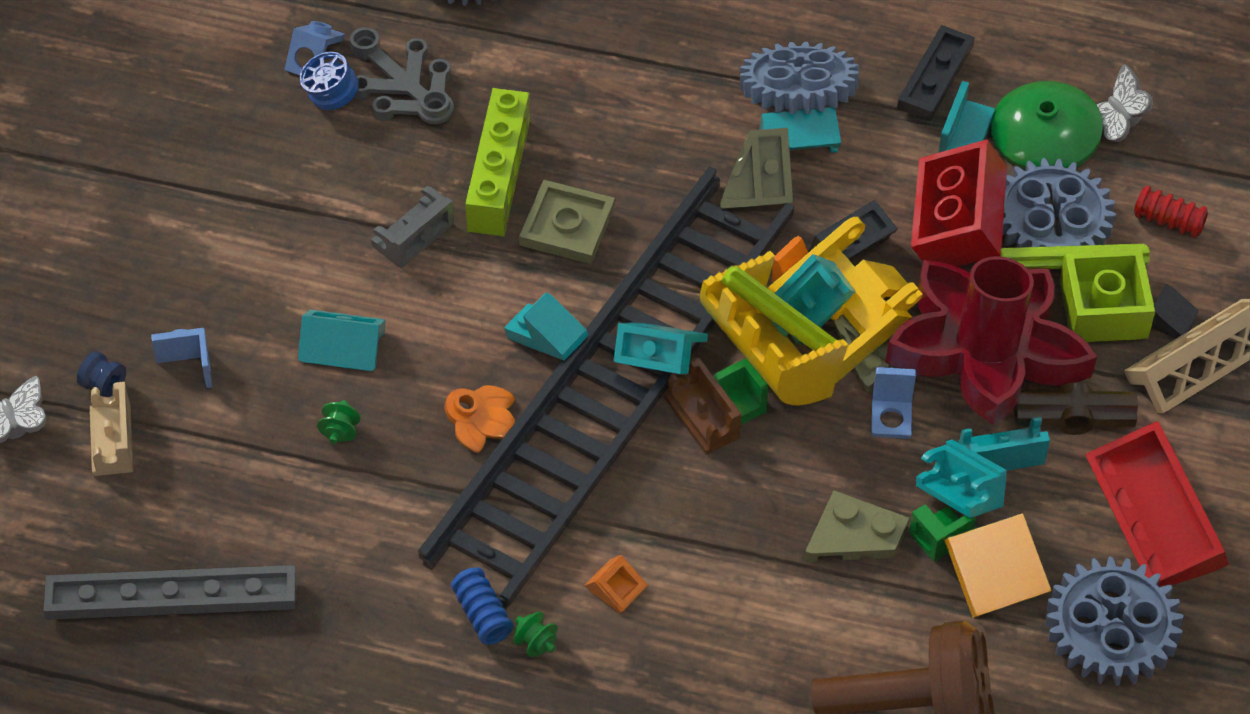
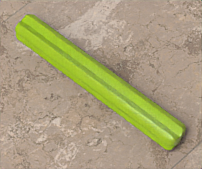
(1053, 256)
(776, 308)

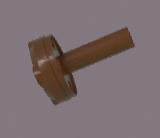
(951, 684)

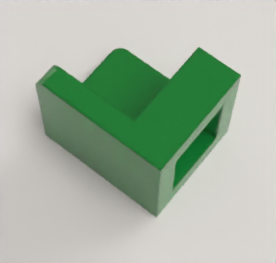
(745, 389)
(932, 529)

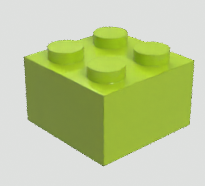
(1107, 295)

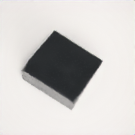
(1173, 313)

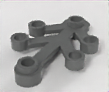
(431, 105)

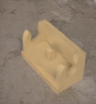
(111, 432)

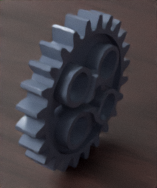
(799, 77)
(1078, 203)
(1114, 621)

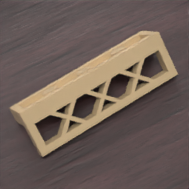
(1189, 346)

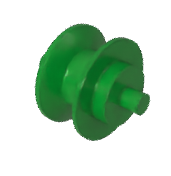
(339, 421)
(535, 634)

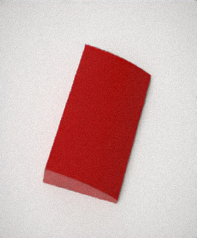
(1157, 506)

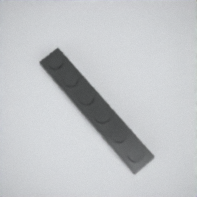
(170, 592)

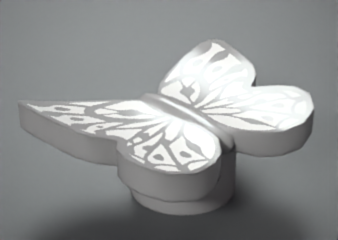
(1125, 106)
(22, 411)

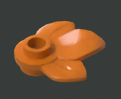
(484, 419)

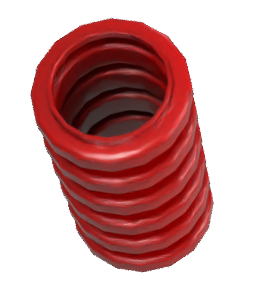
(1170, 212)

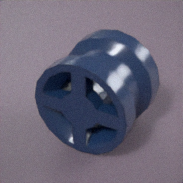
(100, 373)

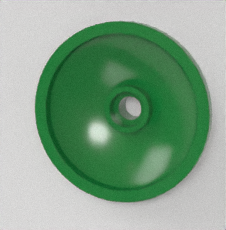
(1028, 134)

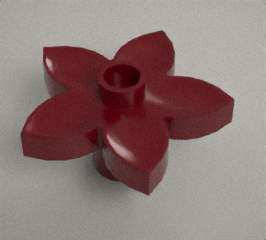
(990, 332)

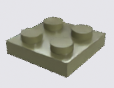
(567, 221)

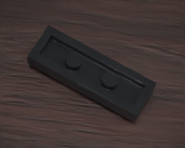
(935, 73)

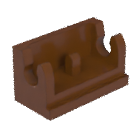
(704, 407)

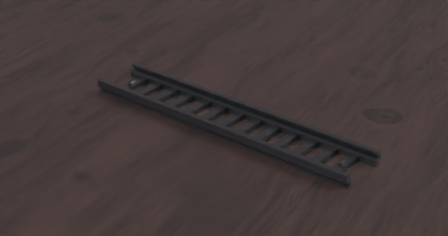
(556, 390)

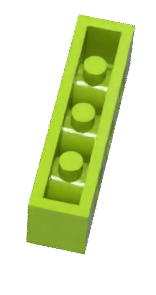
(498, 162)

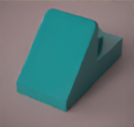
(547, 328)

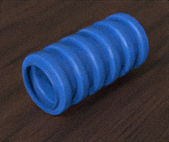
(481, 606)

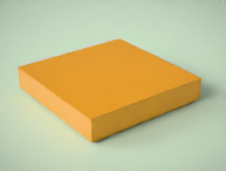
(997, 565)

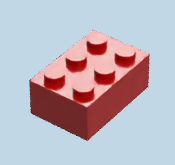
(959, 205)

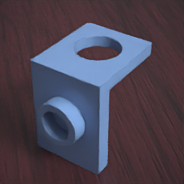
(313, 36)
(183, 345)
(894, 393)

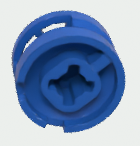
(329, 83)

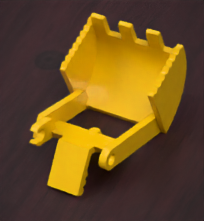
(812, 376)

